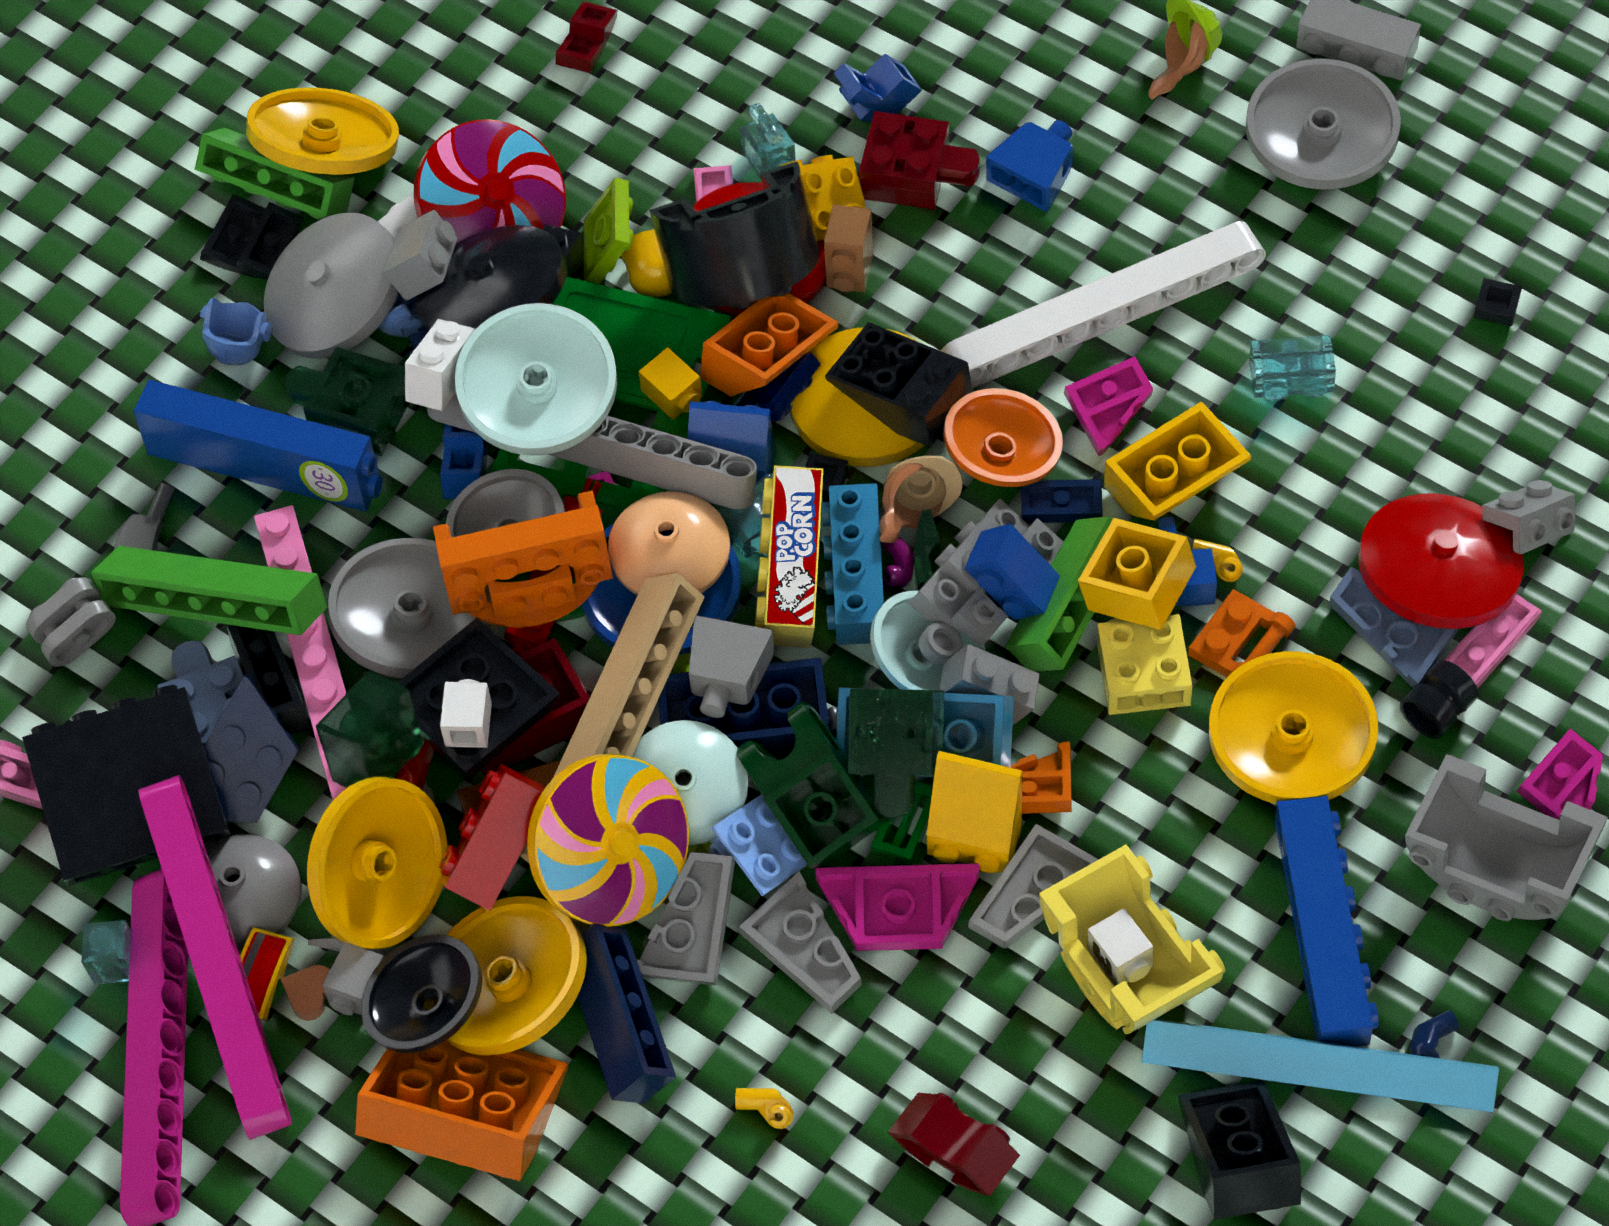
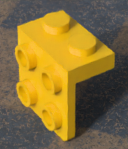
(830, 183)

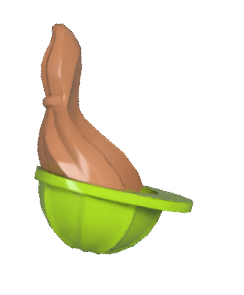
(1189, 42)

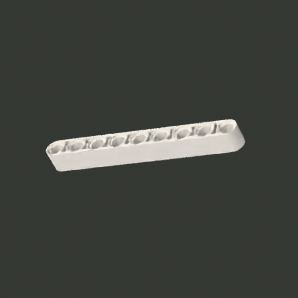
(1108, 303)

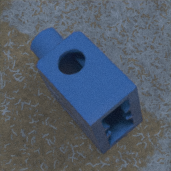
(1033, 163)

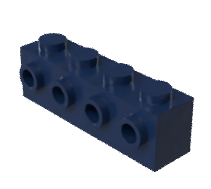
(622, 1018)

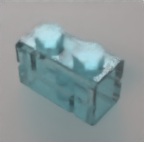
(1292, 367)

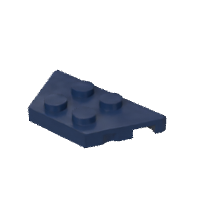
(248, 754)

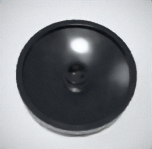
(493, 274)

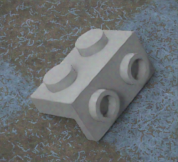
(1534, 514)

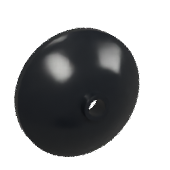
(421, 993)

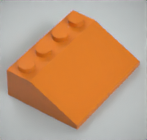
(462, 1105)

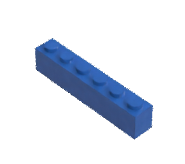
(1324, 922)

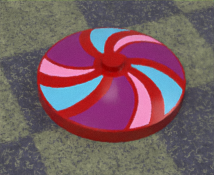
(489, 178)

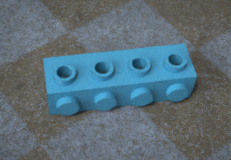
(855, 559)

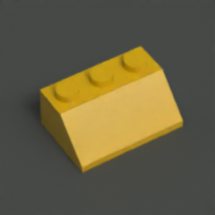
(1173, 463)

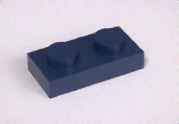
(1061, 500)

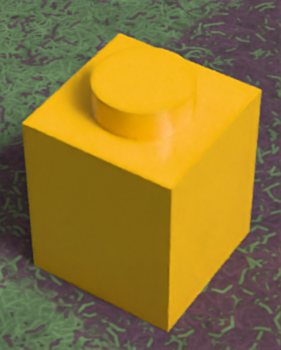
(670, 383)

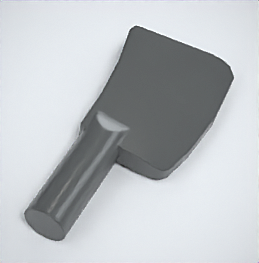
(144, 530)

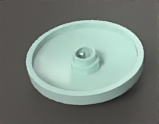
(536, 379)

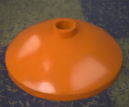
(1002, 437)

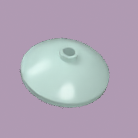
(896, 645)
(711, 759)

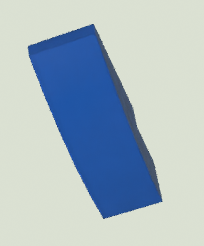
(462, 460)

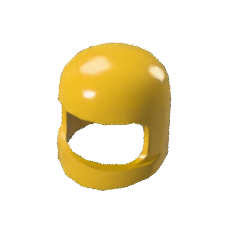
(646, 266)

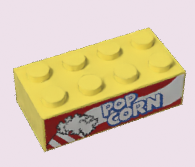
(792, 551)

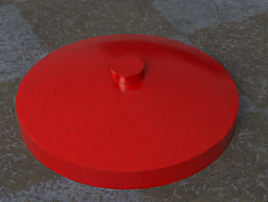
(1439, 561)

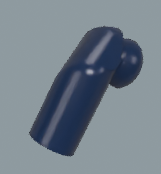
(1428, 1033)

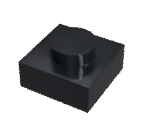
(1497, 302)
(834, 471)

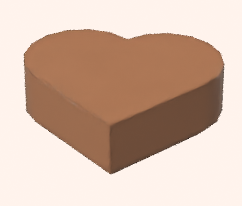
(307, 991)

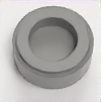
(939, 642)

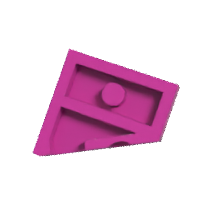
(1109, 401)
(1564, 775)

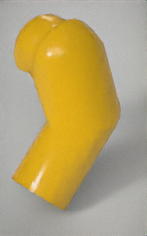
(1226, 561)
(769, 1104)

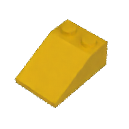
(974, 812)

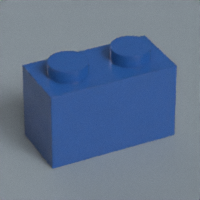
(1012, 572)

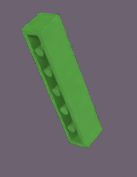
(210, 590)

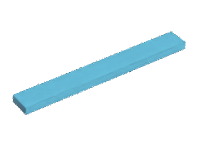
(1321, 1064)

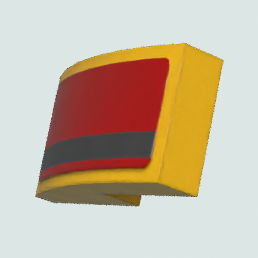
(265, 963)

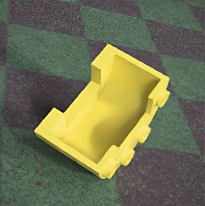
(1095, 893)

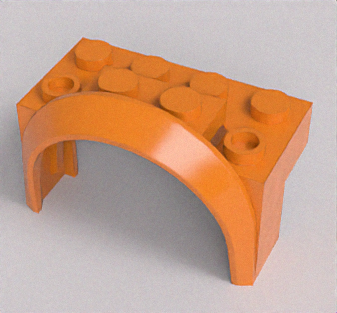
(502, 552)

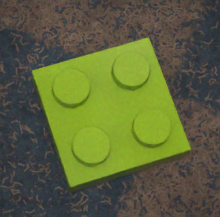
(607, 231)

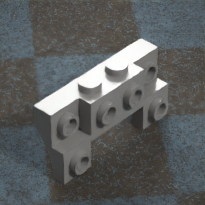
(955, 595)

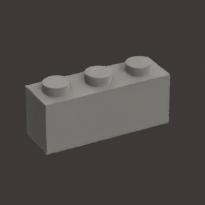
(1359, 36)

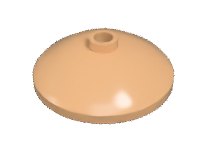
(694, 550)

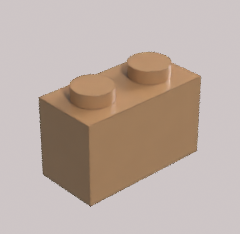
(848, 248)

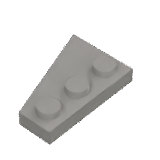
(1014, 901)
(692, 927)
(800, 942)

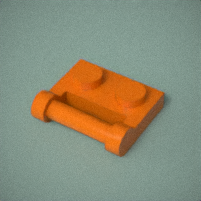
(1233, 628)

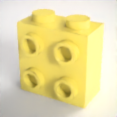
(1143, 666)

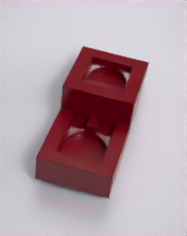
(587, 37)

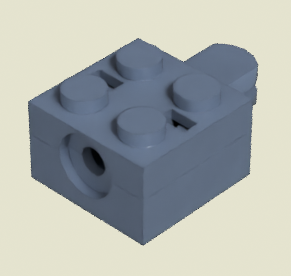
(207, 683)

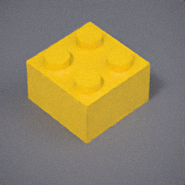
(1137, 573)

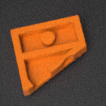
(1047, 781)

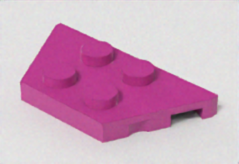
(898, 904)

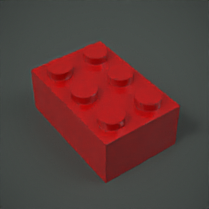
(491, 837)

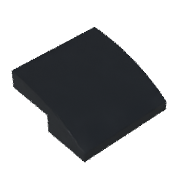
(250, 237)

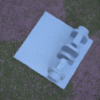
(757, 845)

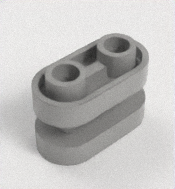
(70, 621)

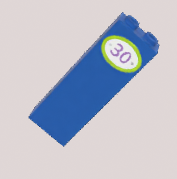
(258, 445)

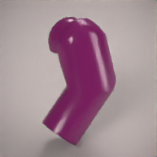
(902, 569)

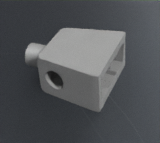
(727, 662)

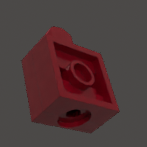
(910, 159)

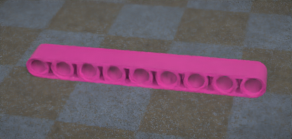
(215, 958)
(154, 1057)

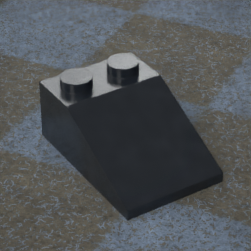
(1241, 1150)

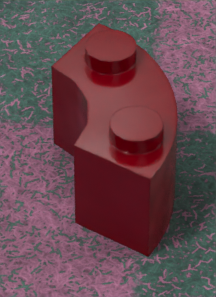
(939, 1132)

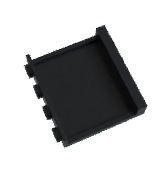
(93, 773)

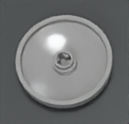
(1323, 124)
(330, 285)
(393, 606)

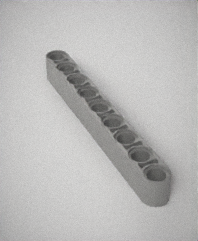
(652, 459)

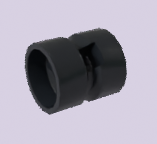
(1439, 699)

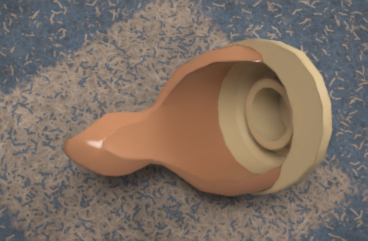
(915, 487)

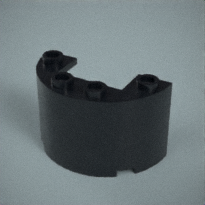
(739, 246)

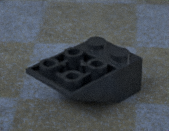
(901, 382)

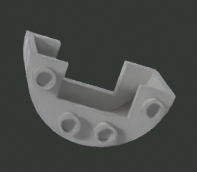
(1496, 849)

